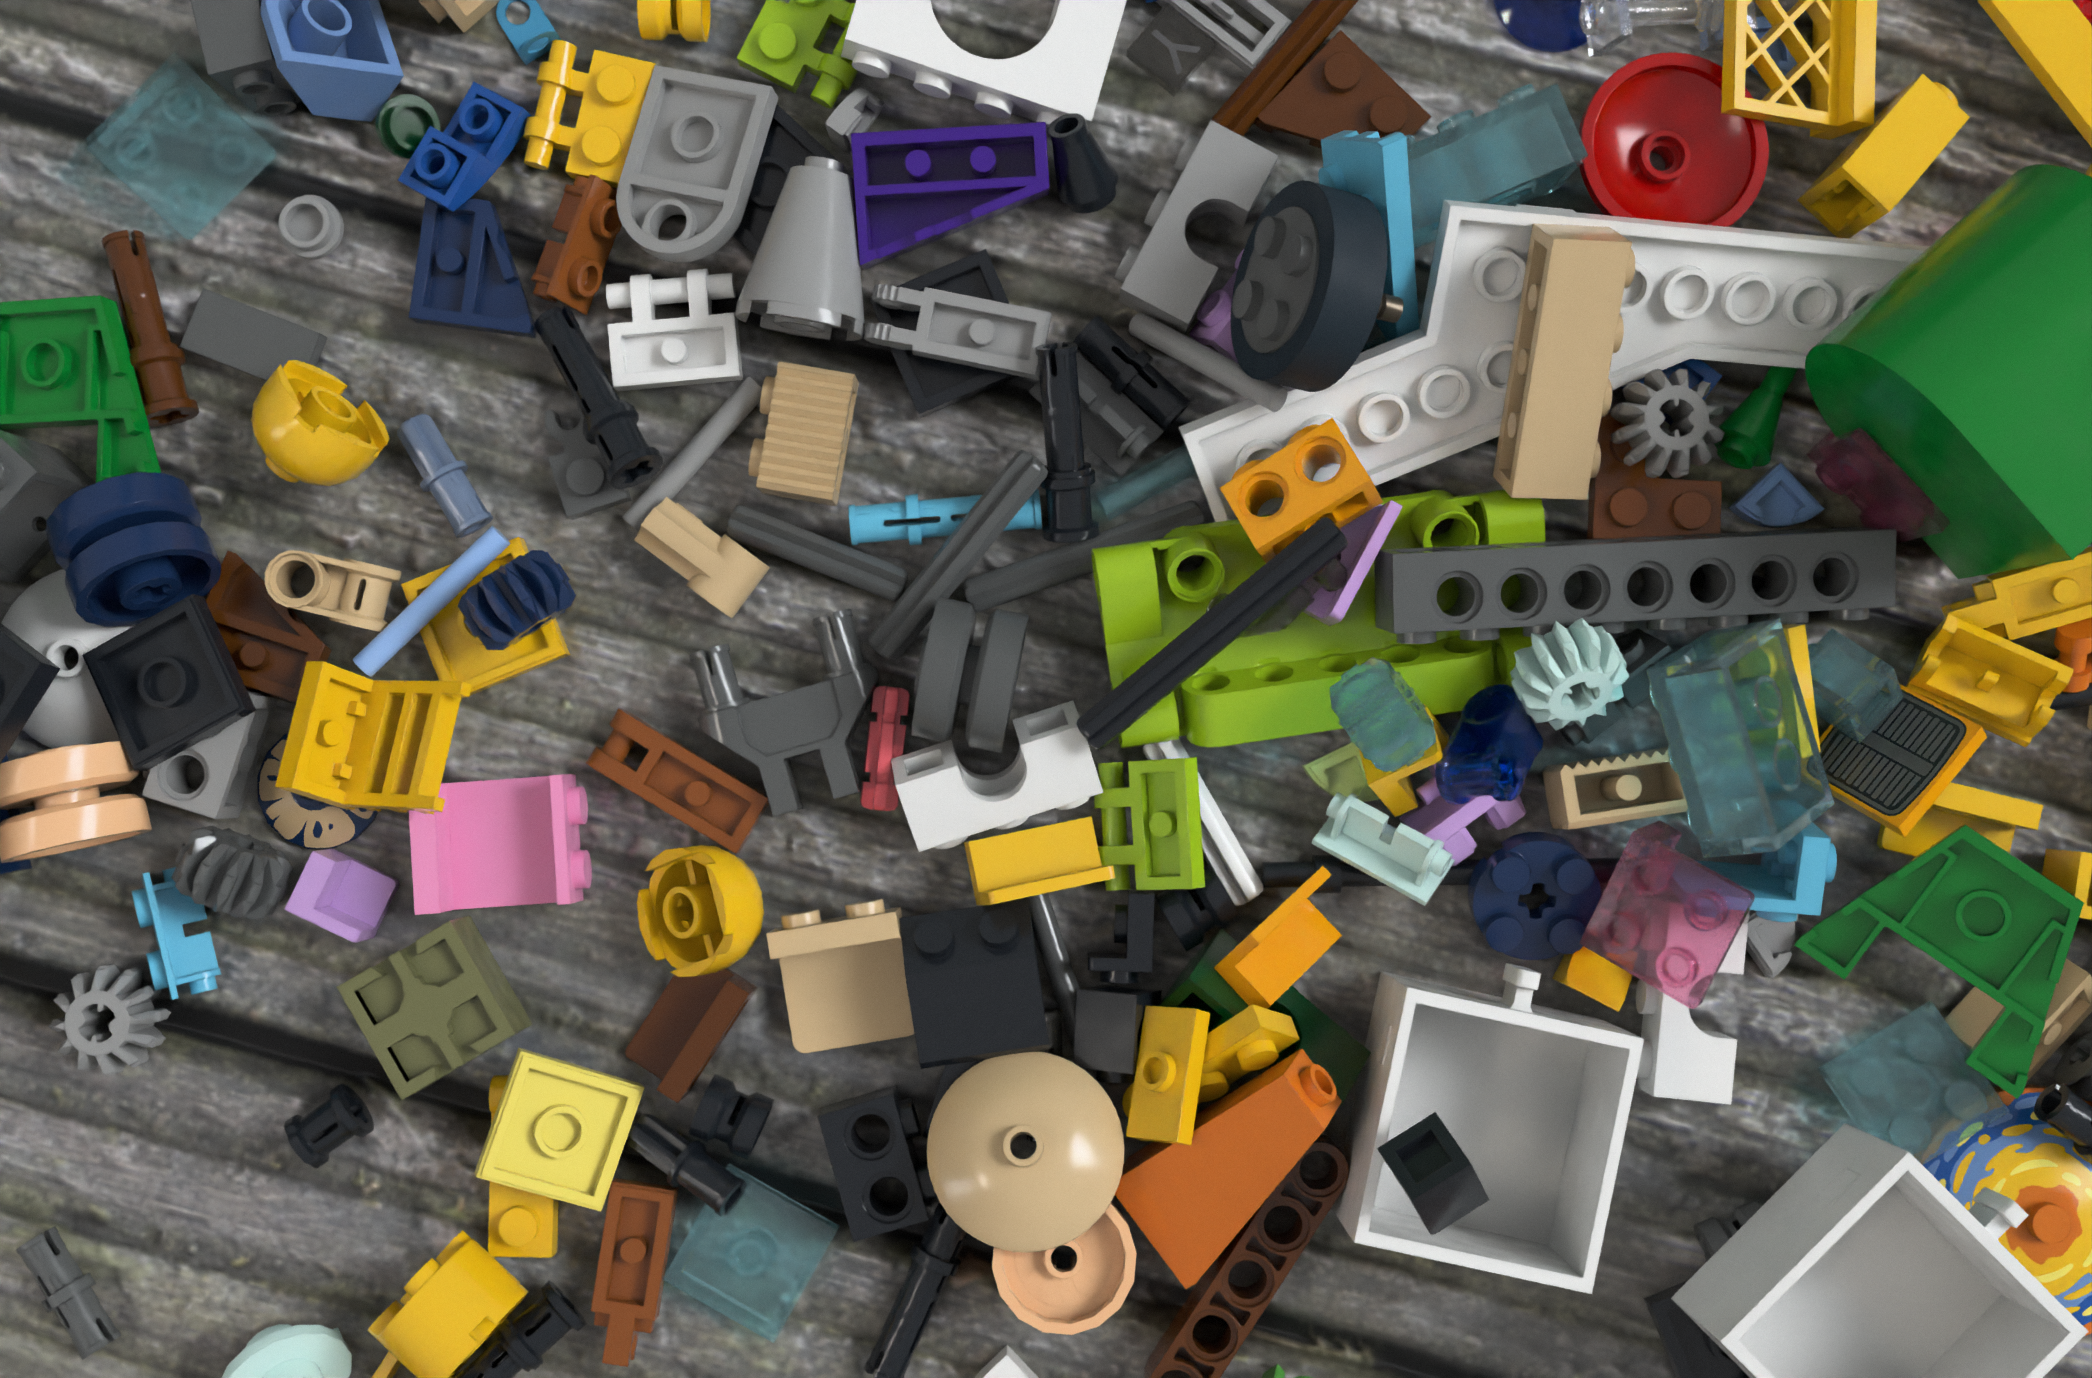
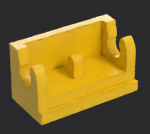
(1988, 679)

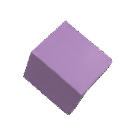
(342, 895)

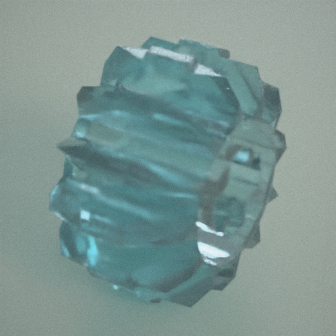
(1382, 715)

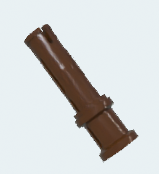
(152, 353)

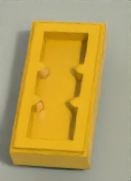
(1168, 1075)

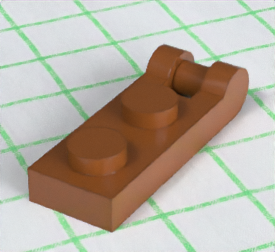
(680, 782)

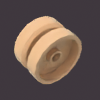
(67, 801)
(1076, 1296)

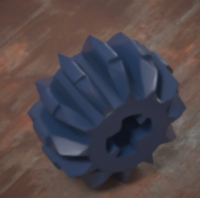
(516, 600)

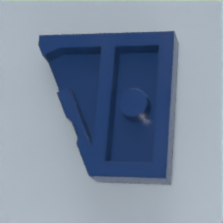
(468, 273)

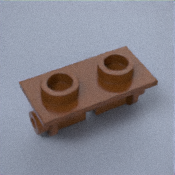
(575, 269)

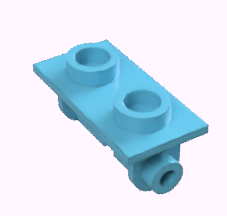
(178, 957)

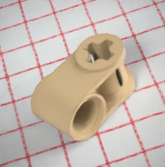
(342, 590)

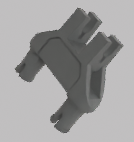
(795, 721)

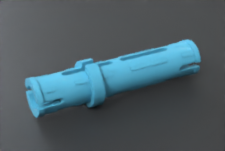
(869, 526)

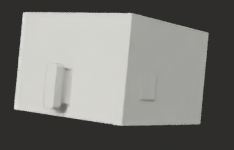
(1530, 1102)
(1877, 1277)

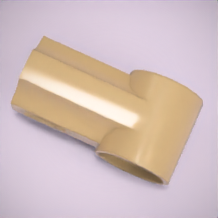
(712, 564)

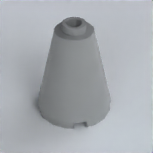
(809, 257)

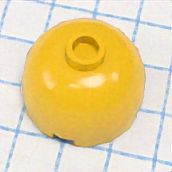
(314, 430)
(700, 909)

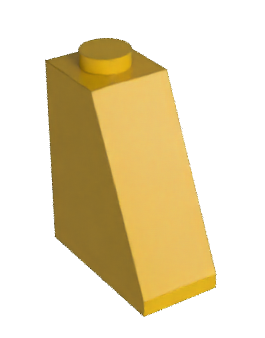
(1885, 158)

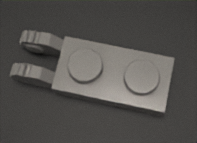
(964, 329)

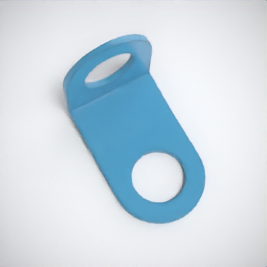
(532, 37)

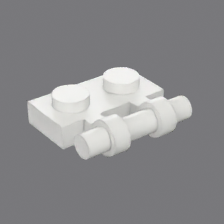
(673, 349)

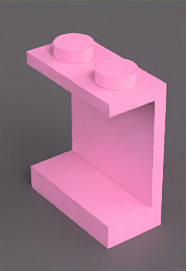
(501, 845)

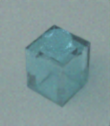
(1851, 685)

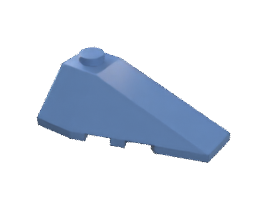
(334, 54)

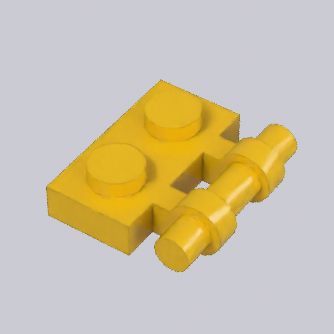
(607, 115)

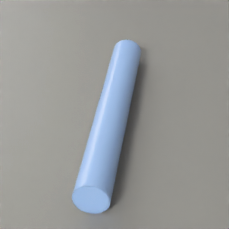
(431, 601)

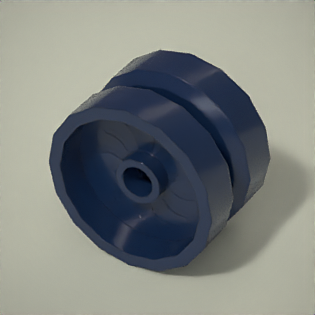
(131, 548)

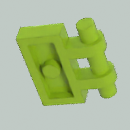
(787, 44)
(1164, 824)

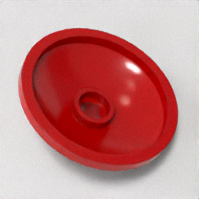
(1674, 110)

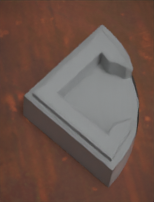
(853, 115)
(1770, 943)

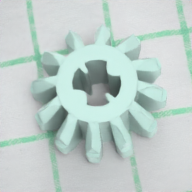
(1569, 674)

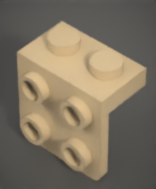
(843, 976)

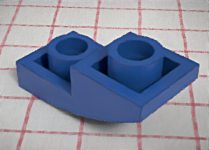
(462, 158)

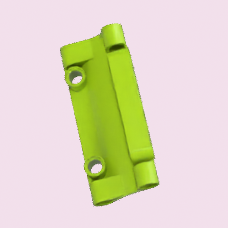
(1283, 679)

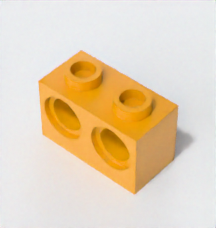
(1305, 501)

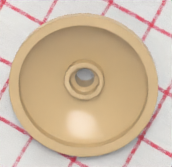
(1036, 1199)

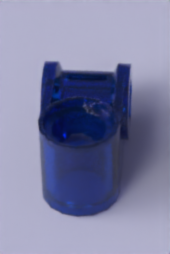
(1489, 749)

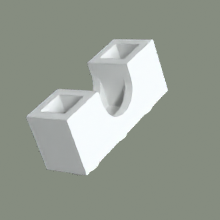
(951, 803)
(1676, 1054)

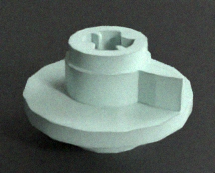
(293, 1353)

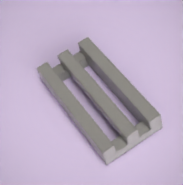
(1225, 43)

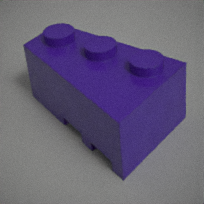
(941, 181)

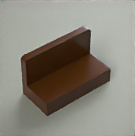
(688, 1028)

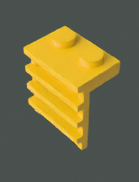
(370, 740)

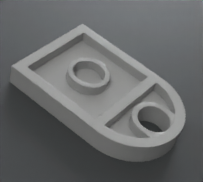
(694, 159)

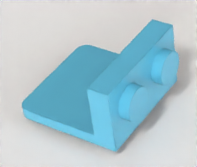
(1787, 879)

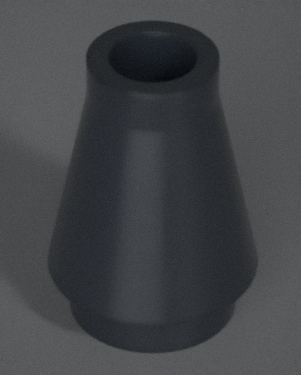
(1081, 167)

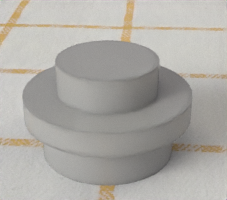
(310, 227)

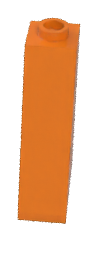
(1241, 1149)

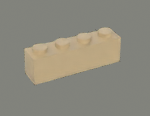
(1562, 360)

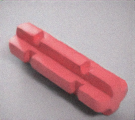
(884, 743)

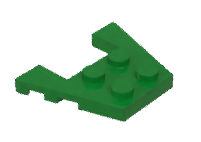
(72, 367)
(1982, 920)

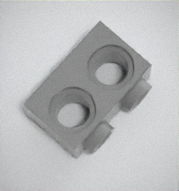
(227, 762)

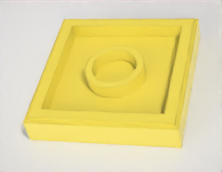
(559, 1130)

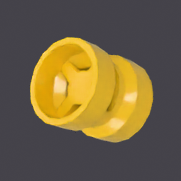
(677, 17)

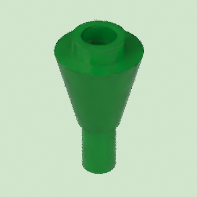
(1754, 423)

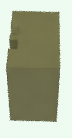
(434, 1006)

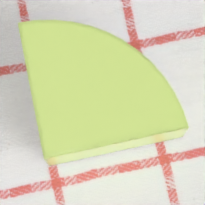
(1341, 772)

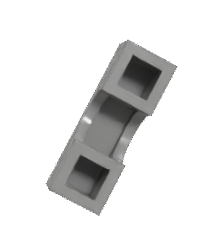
(1218, 177)

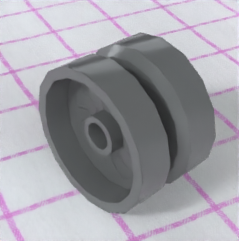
(960, 673)

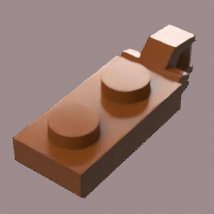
(632, 1264)

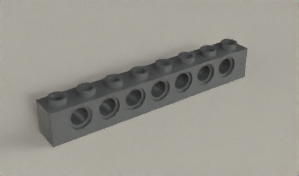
(1855, 559)

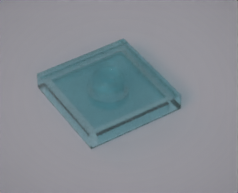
(753, 1257)

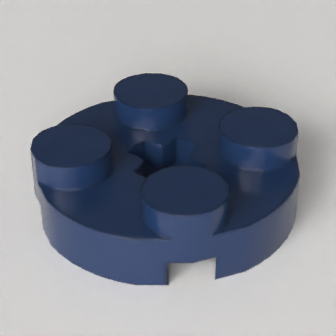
(1511, 872)

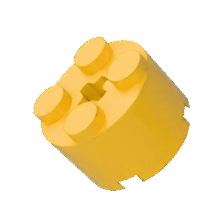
(448, 1309)

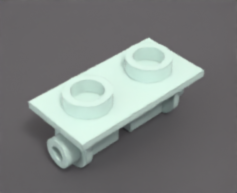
(1389, 854)

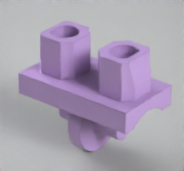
(1448, 822)

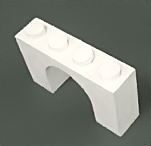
(1042, 84)

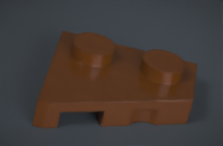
(1341, 93)
(262, 635)

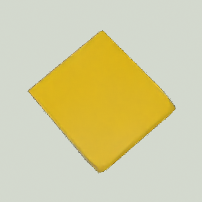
(1594, 978)

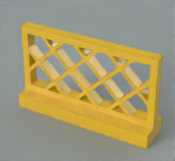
(1837, 65)

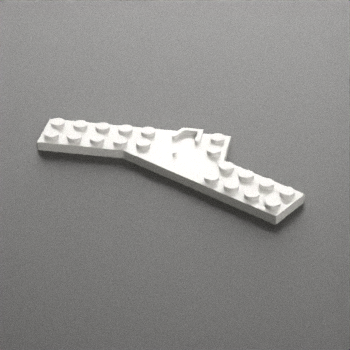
(1445, 385)

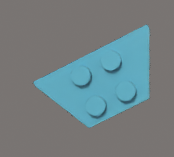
(1380, 172)

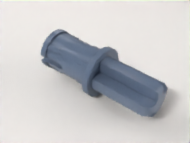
(443, 475)

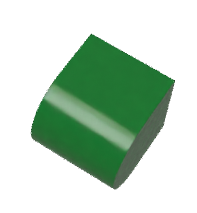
(1983, 375)

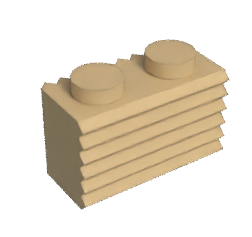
(805, 433)
(1613, 789)

